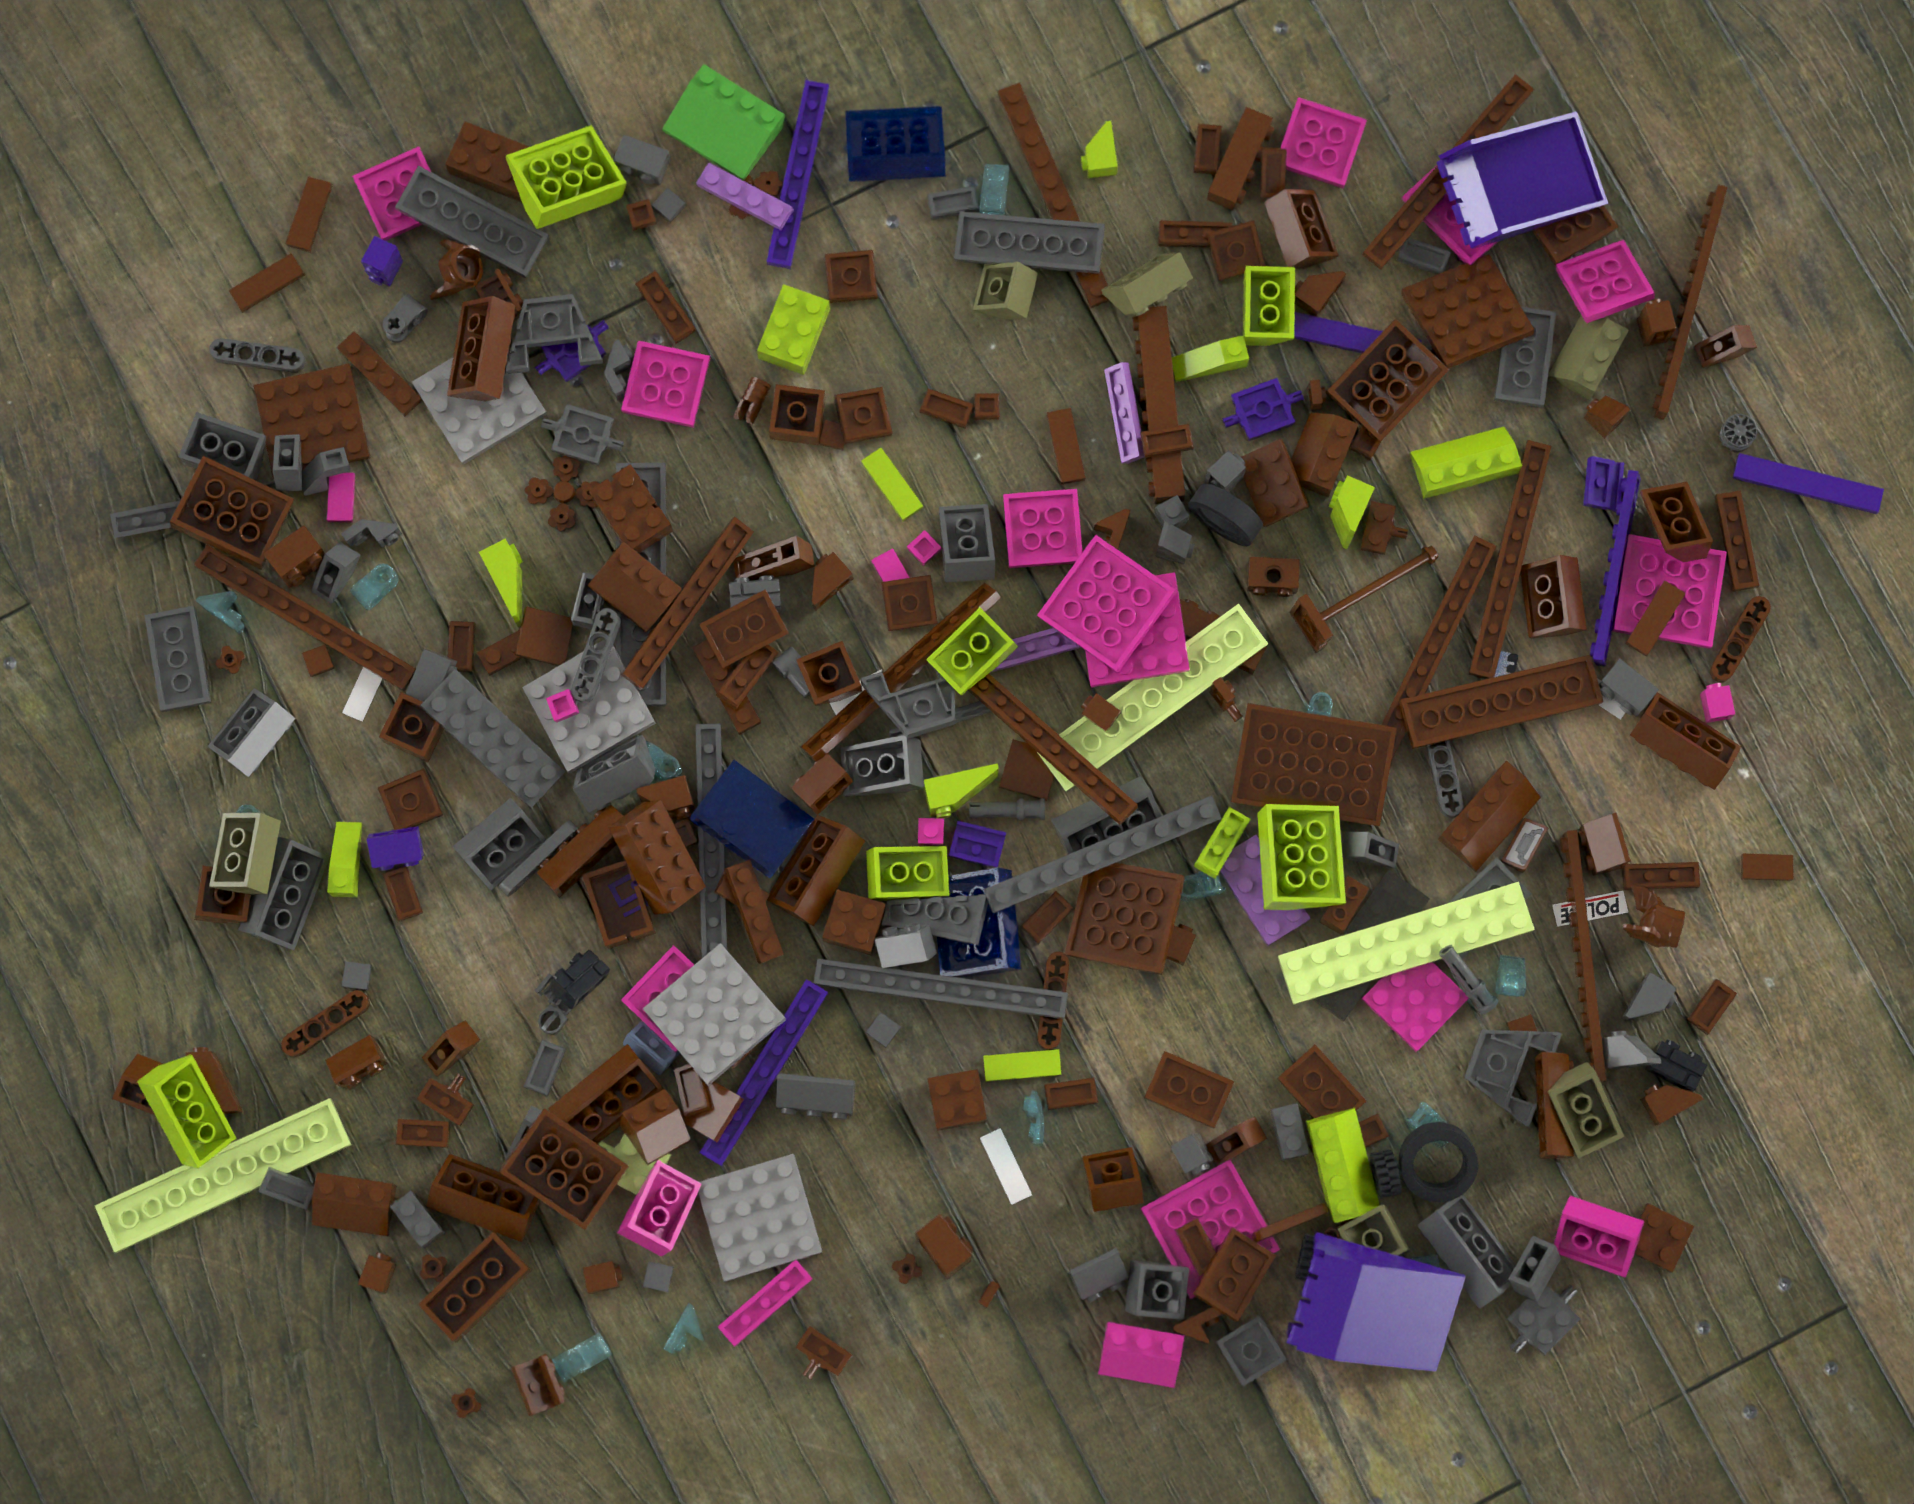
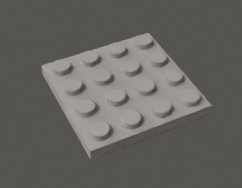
(475, 424)
(602, 723)
(714, 1014)
(759, 1217)

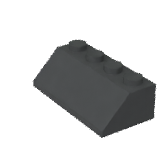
(1090, 824)
(292, 888)
(1469, 1249)

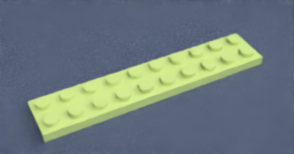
(1152, 700)
(1405, 943)
(227, 1175)

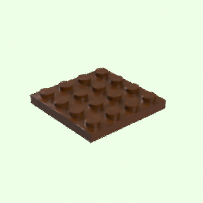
(1467, 311)
(319, 408)
(1125, 917)

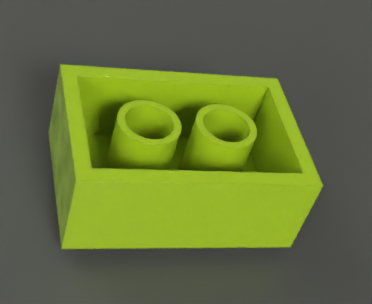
(793, 329)

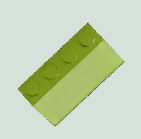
(1465, 462)
(187, 1111)
(1342, 1165)

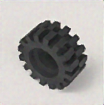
(1385, 1173)
(1305, 1258)

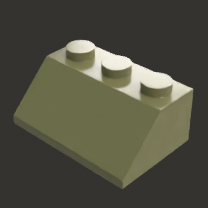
(1148, 283)
(1587, 355)
(245, 853)
(1584, 1110)

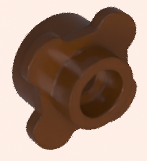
(234, 665)
(428, 1262)
(905, 1276)
(473, 1405)

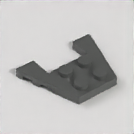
(551, 322)
(915, 708)
(1498, 1062)

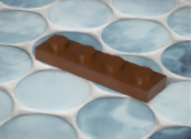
(379, 373)
(1737, 541)
(744, 716)
(754, 911)

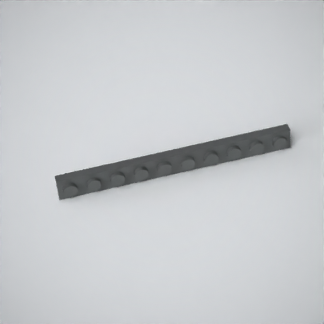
(710, 849)
(1102, 854)
(941, 988)

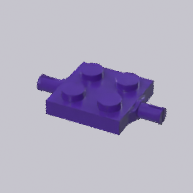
(565, 356)
(1263, 409)

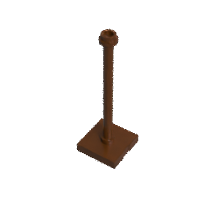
(1313, 623)

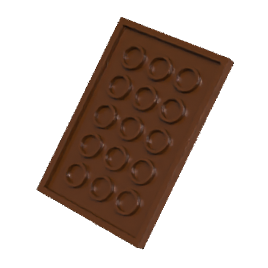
(1313, 761)

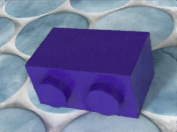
(382, 261)
(395, 848)

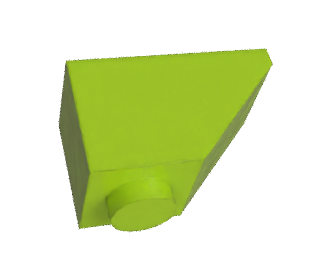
(1100, 154)

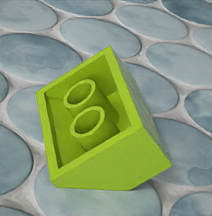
(1268, 305)
(1348, 507)

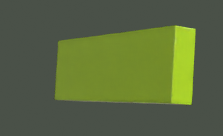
(892, 484)
(1222, 842)
(1022, 1065)

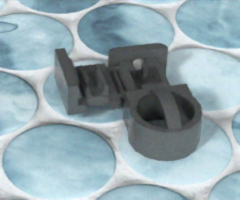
(559, 1009)

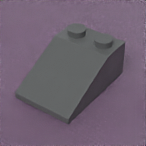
(967, 543)
(883, 766)

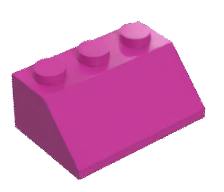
(1598, 1236)
(1141, 1354)

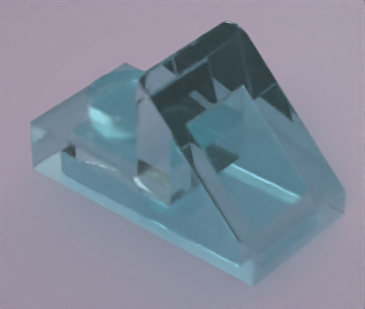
(218, 606)
(1511, 976)
(687, 1323)

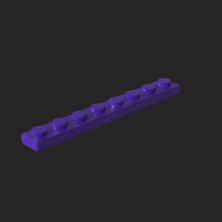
(799, 171)
(1608, 602)
(767, 1068)

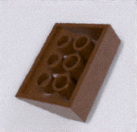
(1387, 380)
(231, 512)
(563, 1168)

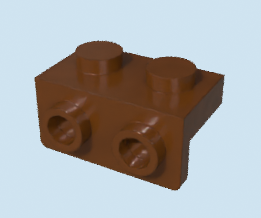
(499, 287)
(538, 1384)

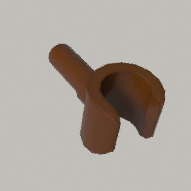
(1336, 1228)

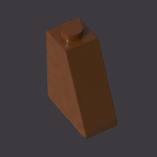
(216, 1079)

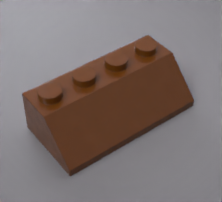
(481, 349)
(1685, 741)
(1490, 816)
(580, 853)
(815, 869)
(601, 1098)
(1551, 1133)
(482, 1198)

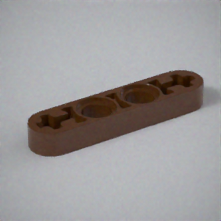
(1740, 639)
(327, 1026)
(1042, 1031)

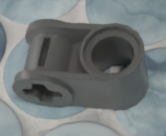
(405, 315)

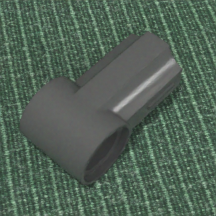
(788, 668)

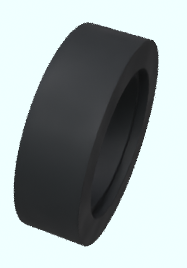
(1225, 514)
(1438, 1191)

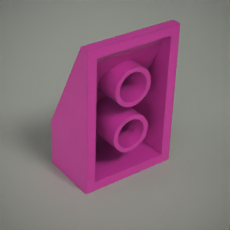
(660, 1209)

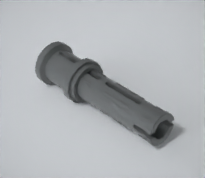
(1019, 809)
(1474, 987)

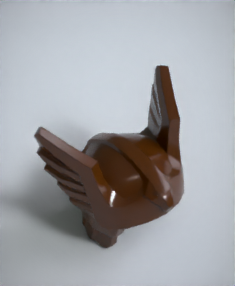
(459, 268)
(1659, 924)

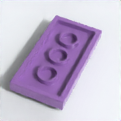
(1244, 879)

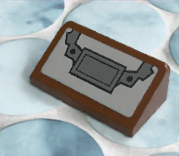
(1524, 845)

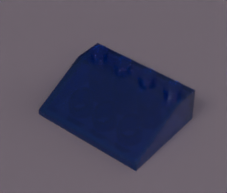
(895, 143)
(751, 818)
(999, 940)

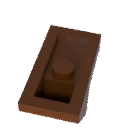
(1114, 526)
(1192, 1327)

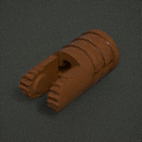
(752, 397)

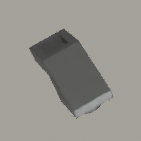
(618, 362)
(322, 466)
(383, 532)

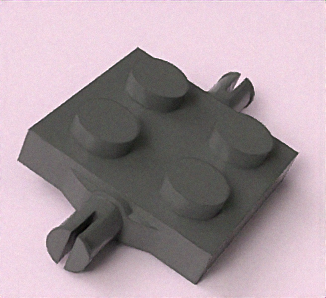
(582, 434)
(1543, 1321)

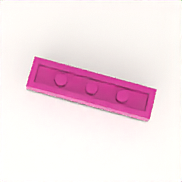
(765, 1303)

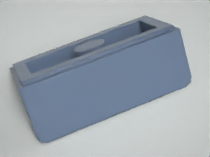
(650, 1048)

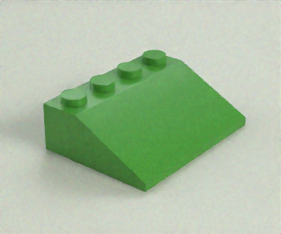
(724, 122)

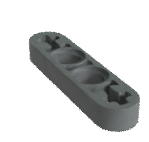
(258, 352)
(599, 656)
(1445, 769)
(530, 865)

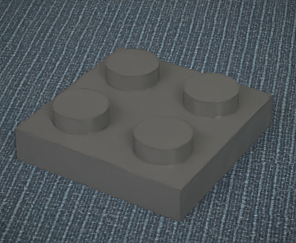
(1251, 1350)

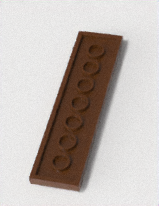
(1501, 701)

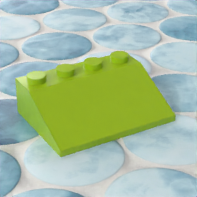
(565, 177)
(1301, 856)

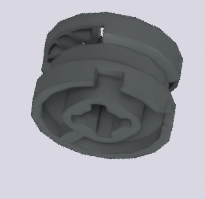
(1738, 432)

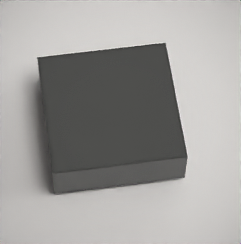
(668, 205)
(356, 975)
(883, 1029)
(658, 1276)

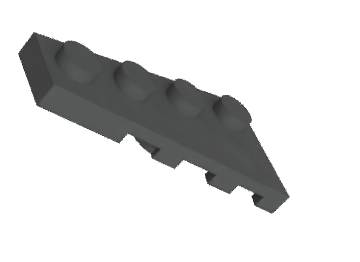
(949, 918)

